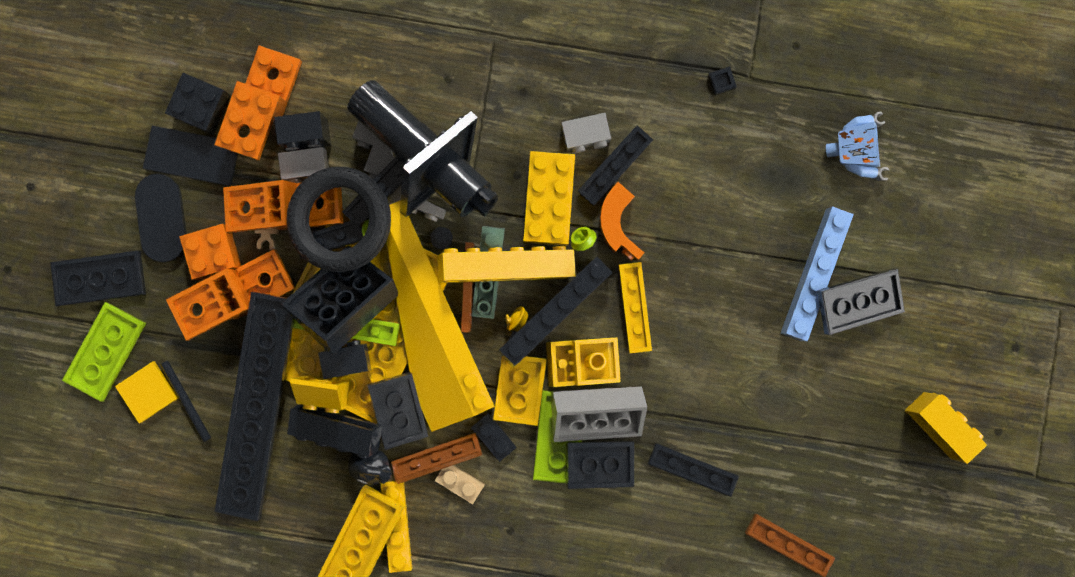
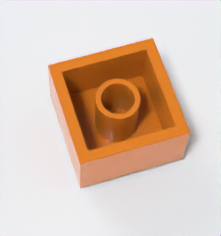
(210, 252)

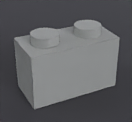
(586, 133)
(302, 163)

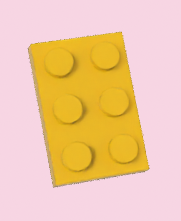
(520, 391)

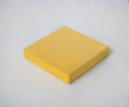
(147, 392)

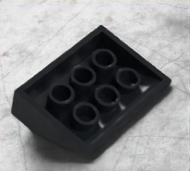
(340, 303)

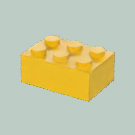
(946, 427)

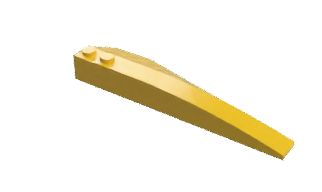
(435, 348)

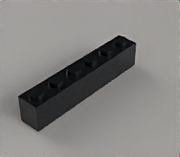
(555, 312)

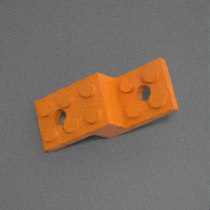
(258, 102)
(270, 205)
(228, 294)

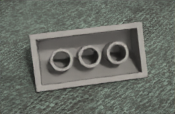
(598, 414)

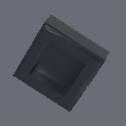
(722, 81)

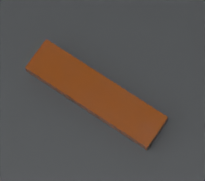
(467, 305)
(436, 458)
(790, 545)

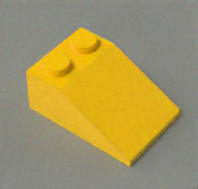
(316, 392)

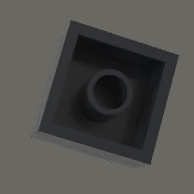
(197, 103)
(302, 131)

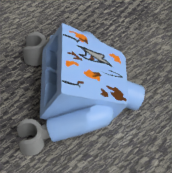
(859, 147)

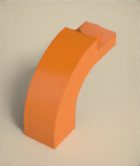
(610, 224)

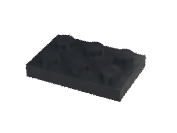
(397, 410)
(600, 464)

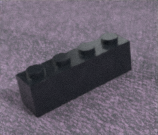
(335, 430)

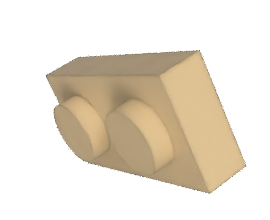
(460, 483)

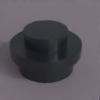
(441, 238)

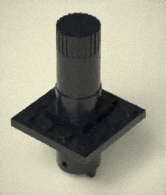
(430, 160)

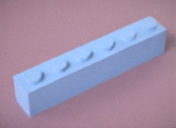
(816, 273)

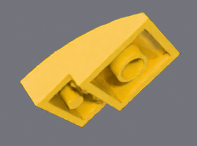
(583, 362)

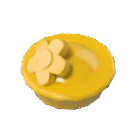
(517, 319)

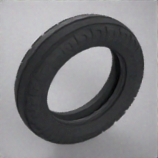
(299, 213)

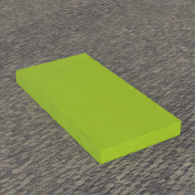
(104, 351)
(550, 455)

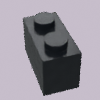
(345, 361)

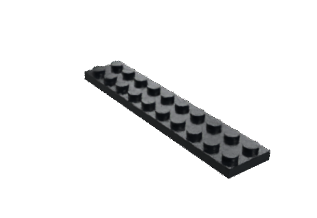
(255, 407)

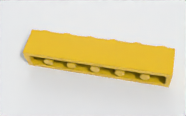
(505, 265)

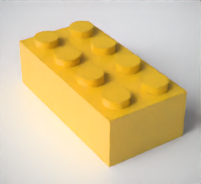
(549, 198)

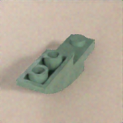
(486, 292)

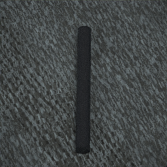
(185, 400)

